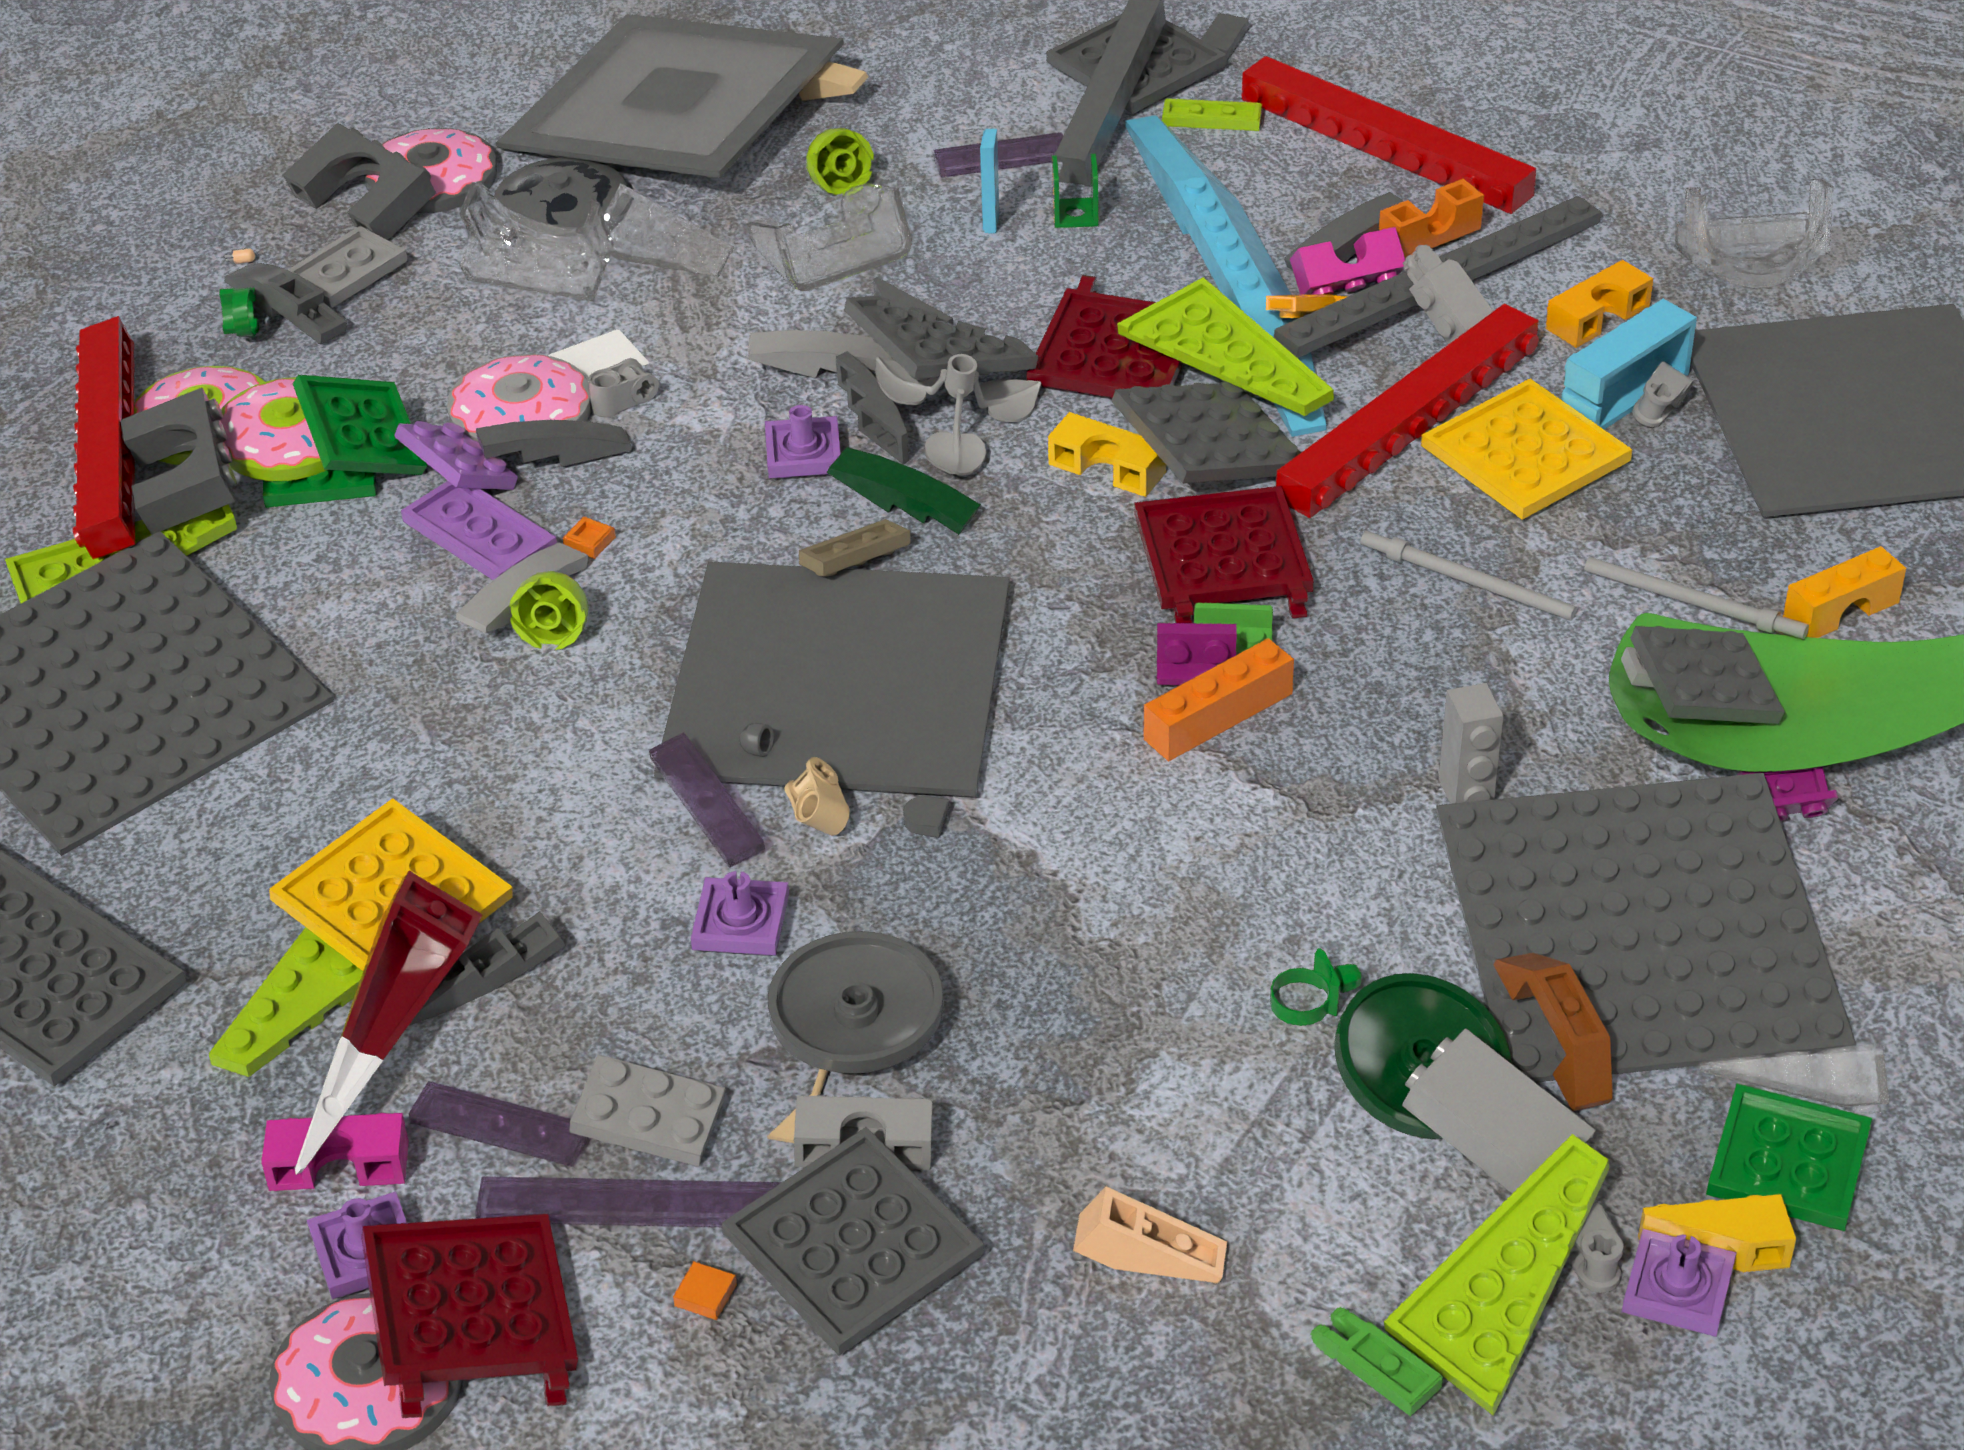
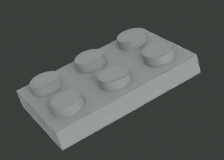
(350, 264)
(647, 1110)

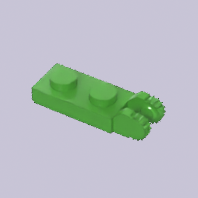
(1378, 1360)

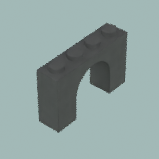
(348, 154)
(196, 484)

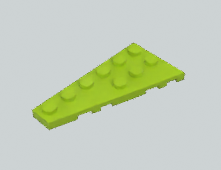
(1222, 340)
(51, 565)
(292, 997)
(1490, 1292)

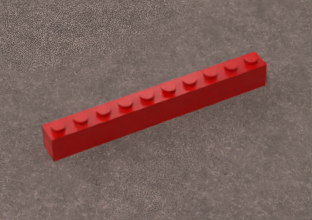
(1388, 133)
(1407, 410)
(104, 462)

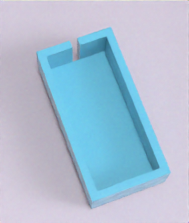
(1612, 371)

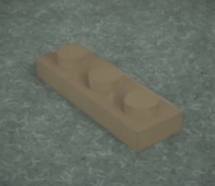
(854, 547)

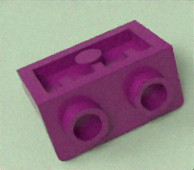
(1192, 649)

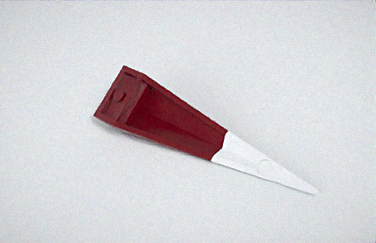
(408, 959)

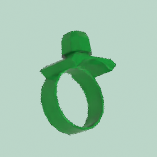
(239, 311)
(1332, 980)

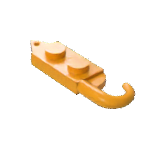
(1299, 305)

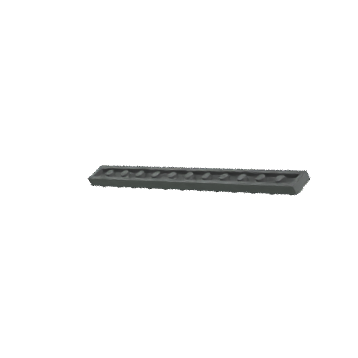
(1476, 259)

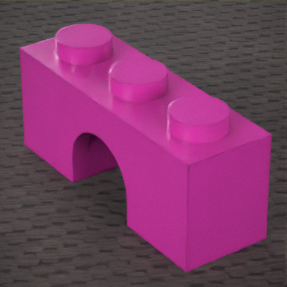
(1322, 272)
(371, 1141)

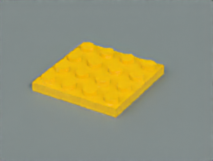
(1526, 448)
(355, 877)

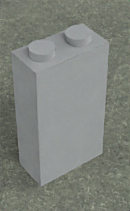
(1490, 1110)

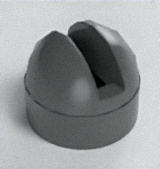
(757, 739)

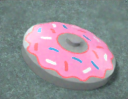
(519, 390)

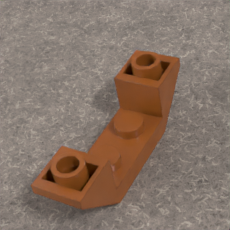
(1586, 1069)

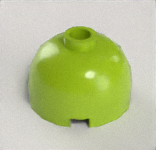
(839, 160)
(549, 610)

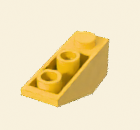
(1750, 1226)

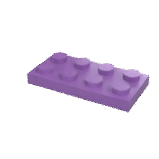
(476, 528)

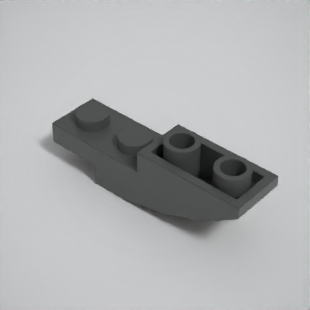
(291, 296)

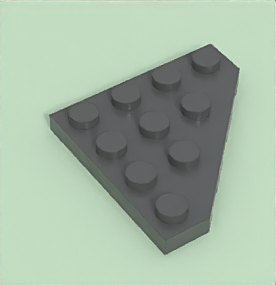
(926, 344)

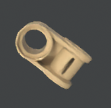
(818, 798)

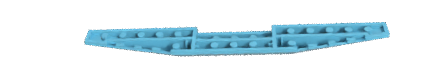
(1221, 236)

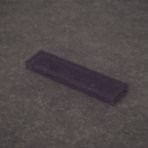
(1011, 154)
(706, 800)
(497, 1123)

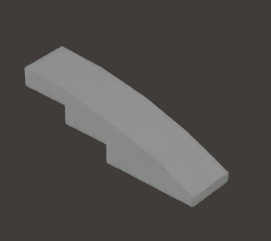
(809, 351)
(490, 606)

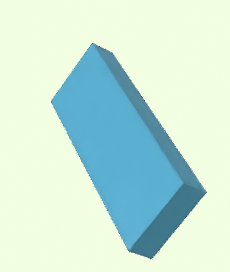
(989, 180)

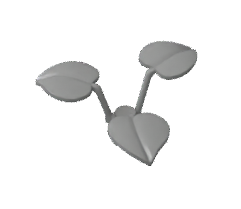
(957, 452)

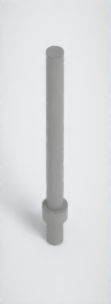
(1400, 550)
(1765, 619)

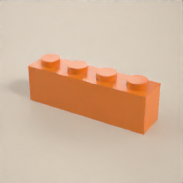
(1218, 699)

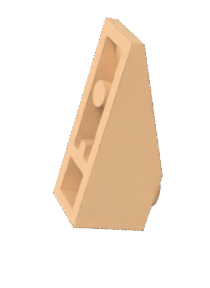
(1146, 1241)

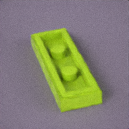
(1212, 114)

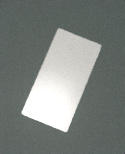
(600, 353)

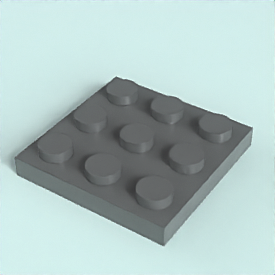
(1706, 675)

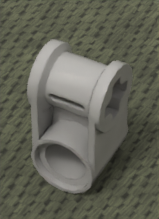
(618, 387)
(1661, 395)
(1597, 1252)

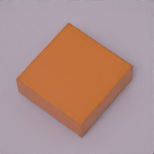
(589, 537)
(705, 1290)

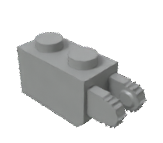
(1445, 293)

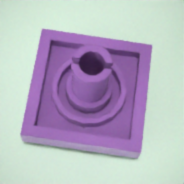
(801, 444)
(740, 915)
(340, 1244)
(1679, 1282)

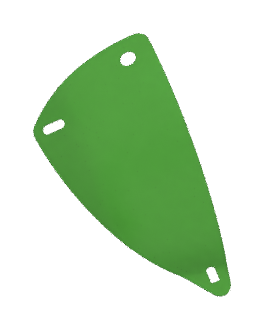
(1836, 696)

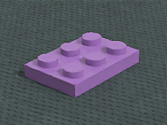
(455, 456)

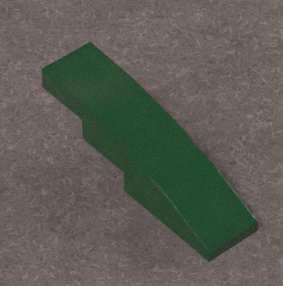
(892, 484)

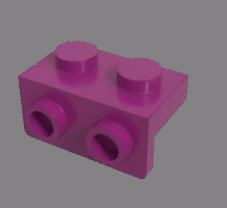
(1799, 791)

